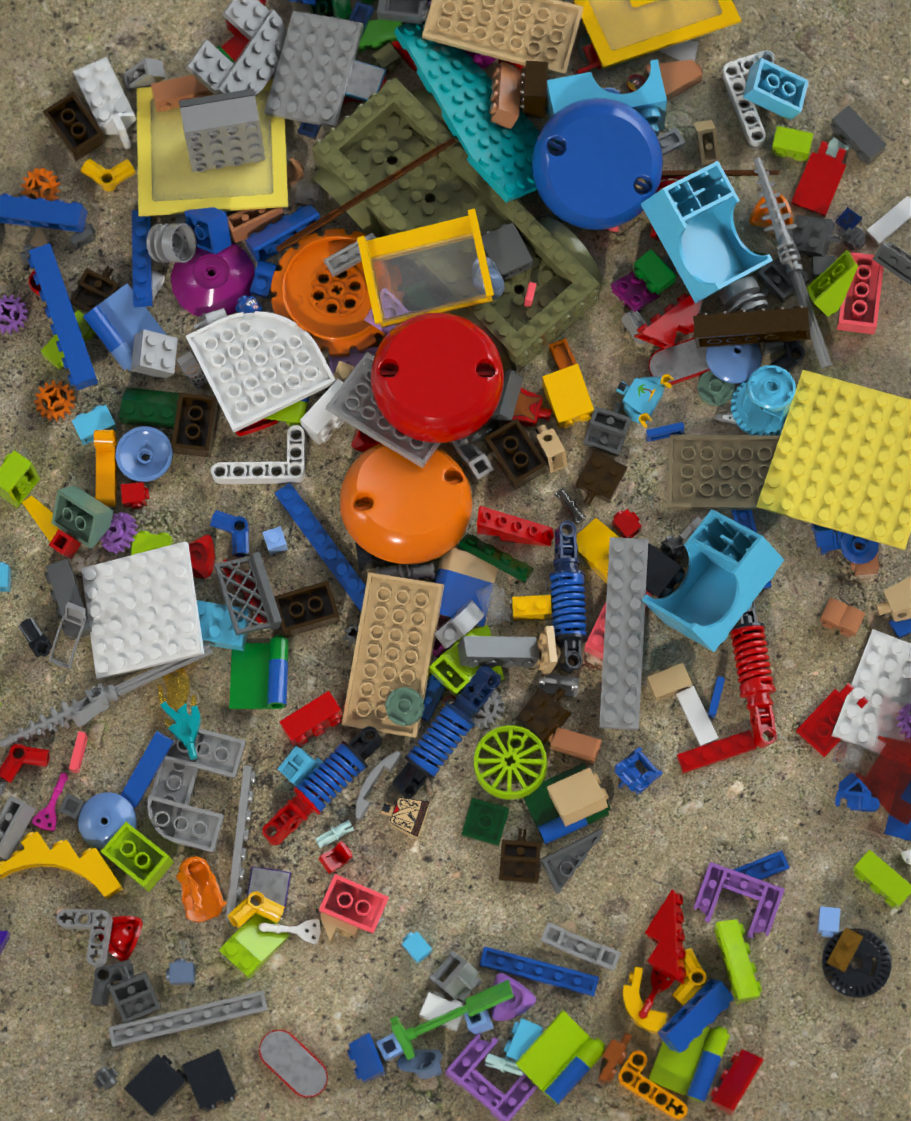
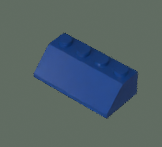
(264, 244)

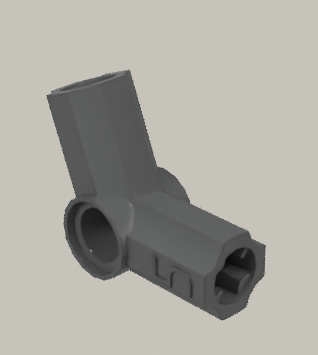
(101, 990)

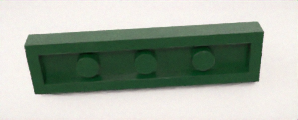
(496, 557)

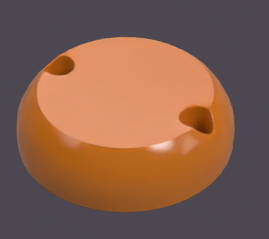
(405, 509)

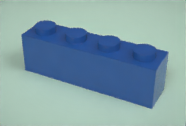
(695, 1015)

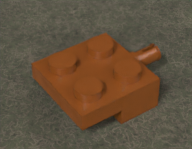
(614, 1055)

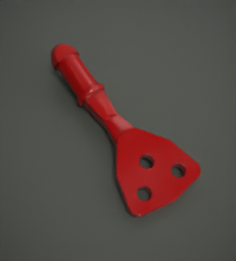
(656, 988)

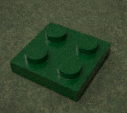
(485, 822)

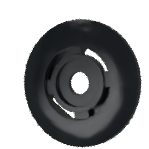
(858, 982)

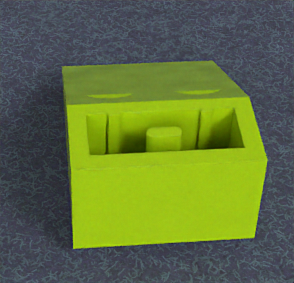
(450, 672)

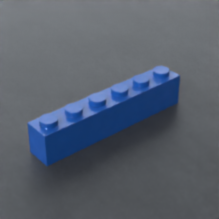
(42, 213)

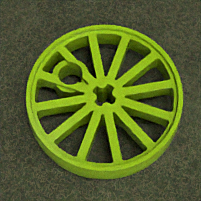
(516, 755)

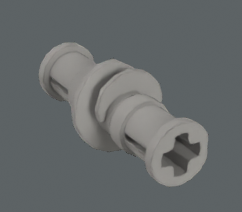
(410, 572)

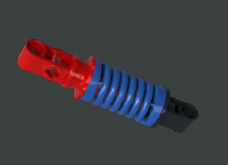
(322, 783)

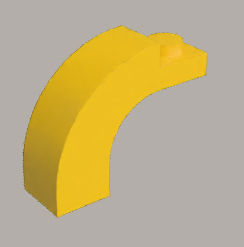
(633, 1004)

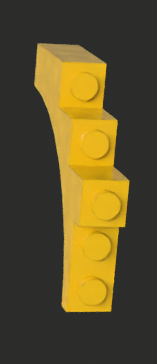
(62, 855)

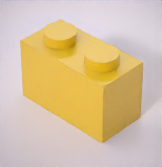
(532, 607)

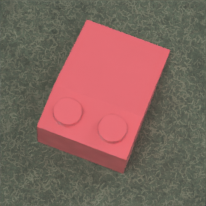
(353, 904)

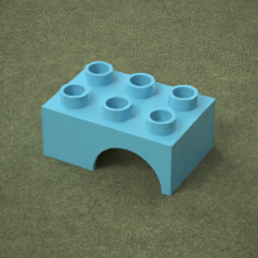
(647, 100)
(700, 233)
(722, 580)

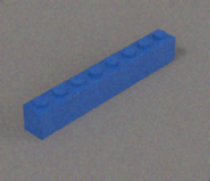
(63, 317)

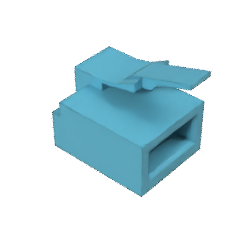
(298, 766)

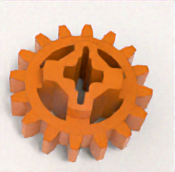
(37, 180)
(53, 408)

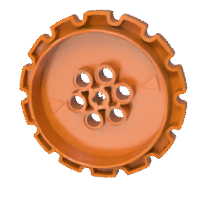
(300, 283)

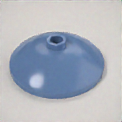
(732, 366)
(140, 443)
(108, 805)

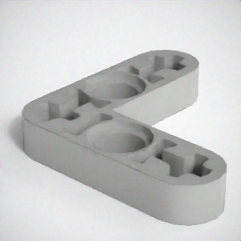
(93, 925)

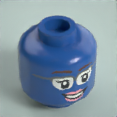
(248, 305)

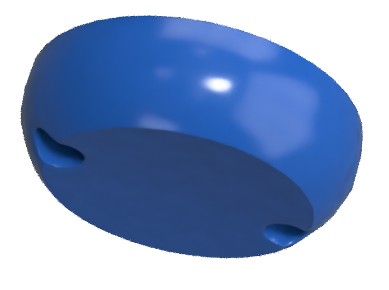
(597, 163)

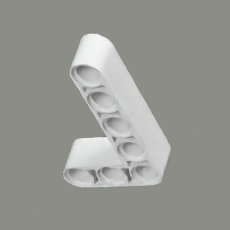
(736, 97)
(267, 467)

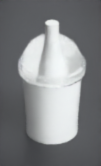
(211, 317)

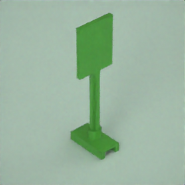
(474, 1005)

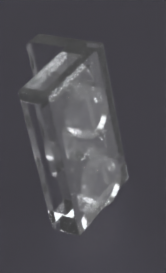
(493, 605)

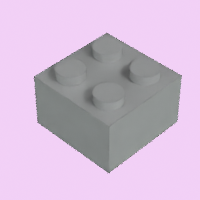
(154, 354)

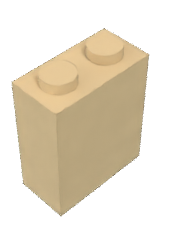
(578, 796)

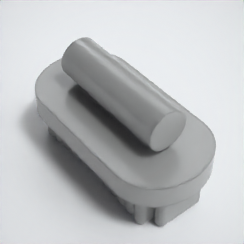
(632, 321)

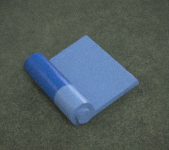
(117, 323)

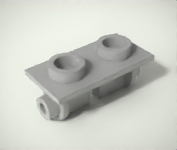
(553, 682)

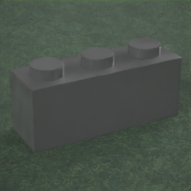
(858, 135)

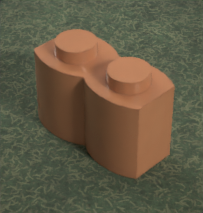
(842, 617)

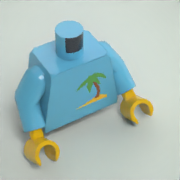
(643, 397)

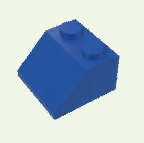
(209, 228)
(366, 1058)

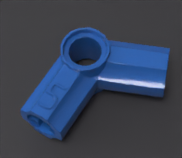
(240, 538)

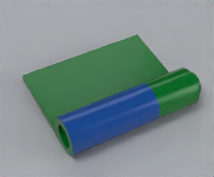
(260, 675)

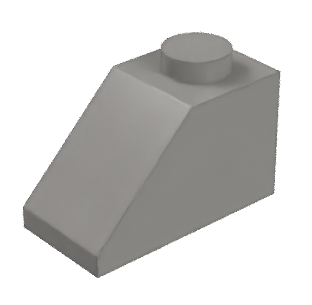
(144, 74)

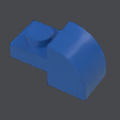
(263, 278)

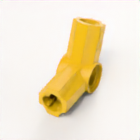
(99, 174)
(265, 908)
(690, 988)

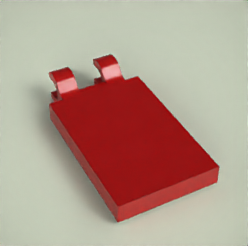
(820, 181)
(819, 726)

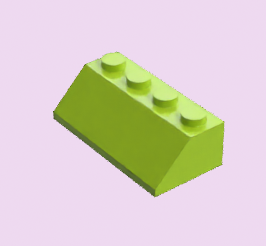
(736, 960)

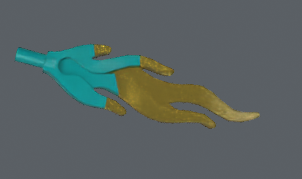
(176, 708)

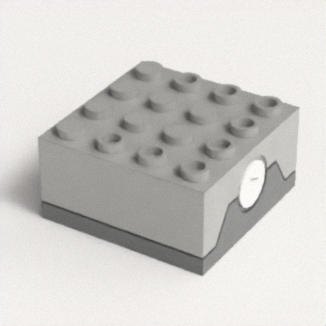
(222, 130)

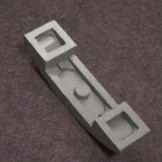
(388, 764)
(580, 947)

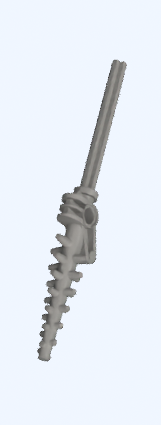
(789, 256)
(95, 702)

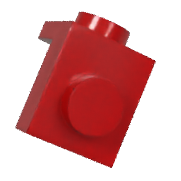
(336, 857)

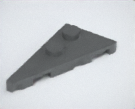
(563, 862)

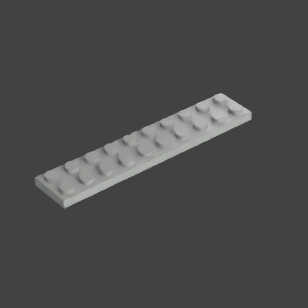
(623, 634)

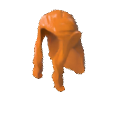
(199, 890)

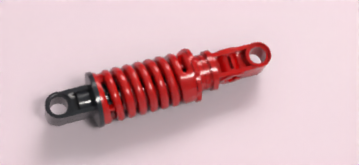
(754, 675)

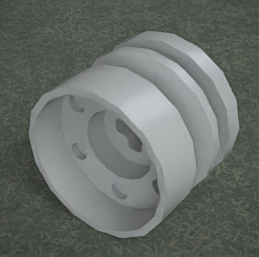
(171, 243)
(743, 296)

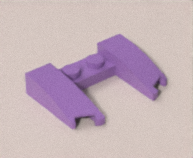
(767, 894)
(463, 1073)

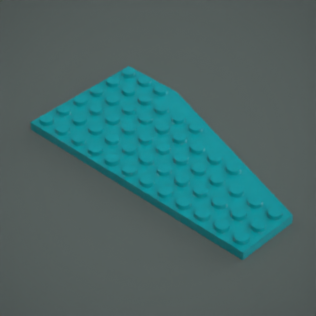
(464, 96)

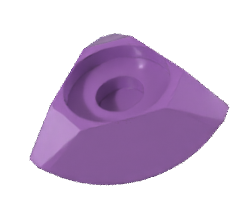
(515, 1006)

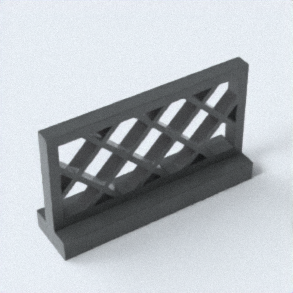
(894, 260)
(263, 588)

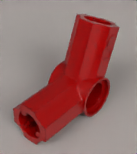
(31, 756)

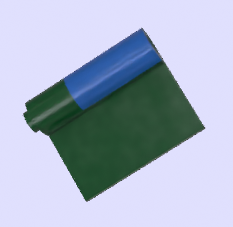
(547, 817)

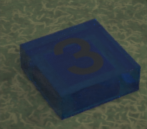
(848, 219)

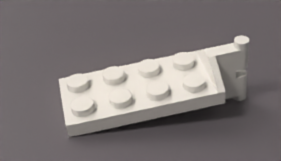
(106, 99)

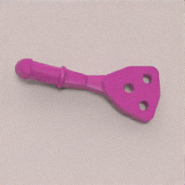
(50, 809)

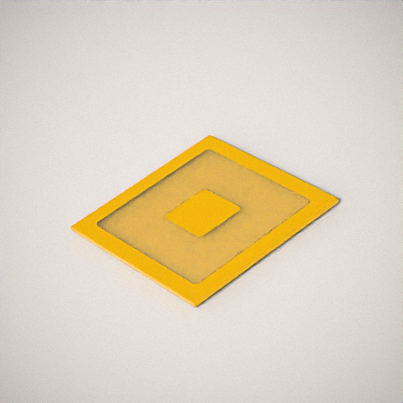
(638, 27)

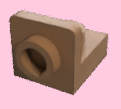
(294, 172)

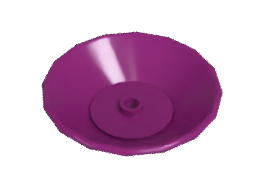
(205, 293)

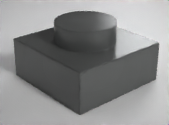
(71, 806)

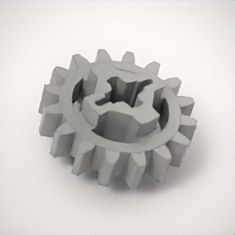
(492, 710)

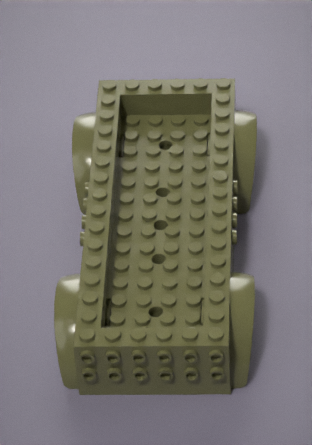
(405, 128)

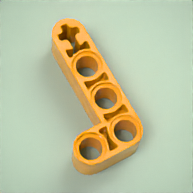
(106, 467)
(655, 1090)

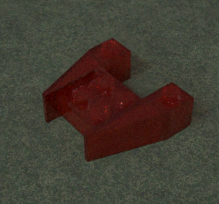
(890, 778)

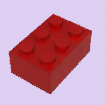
(312, 720)

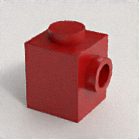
(134, 495)
(626, 523)
(65, 544)

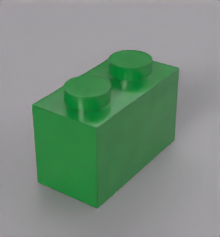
(654, 272)

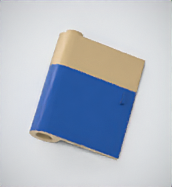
(461, 577)

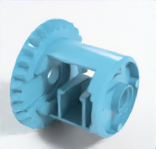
(766, 388)

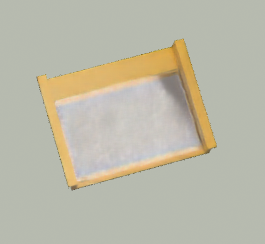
(426, 270)

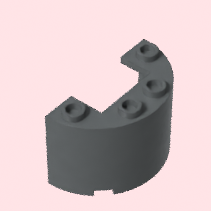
(403, 10)

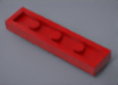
(716, 751)

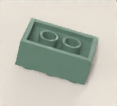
(81, 515)

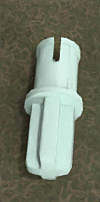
(334, 834)
(502, 1064)

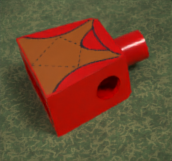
(530, 409)

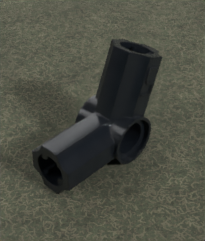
(786, 361)
(37, 640)

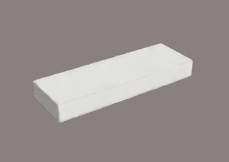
(890, 221)
(697, 716)

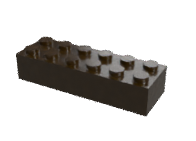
(751, 327)

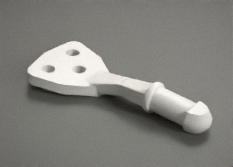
(299, 930)

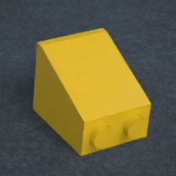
(567, 396)

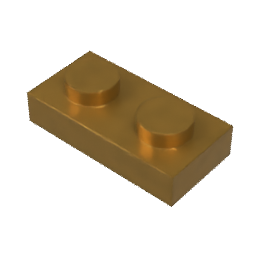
(845, 949)

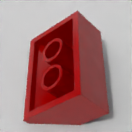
(736, 1080)

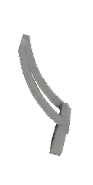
(76, 615)

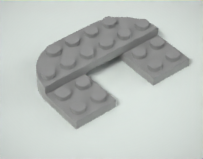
(257, 59)
(175, 783)

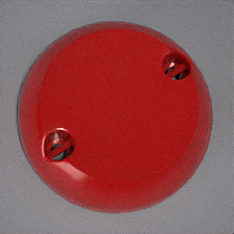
(437, 377)

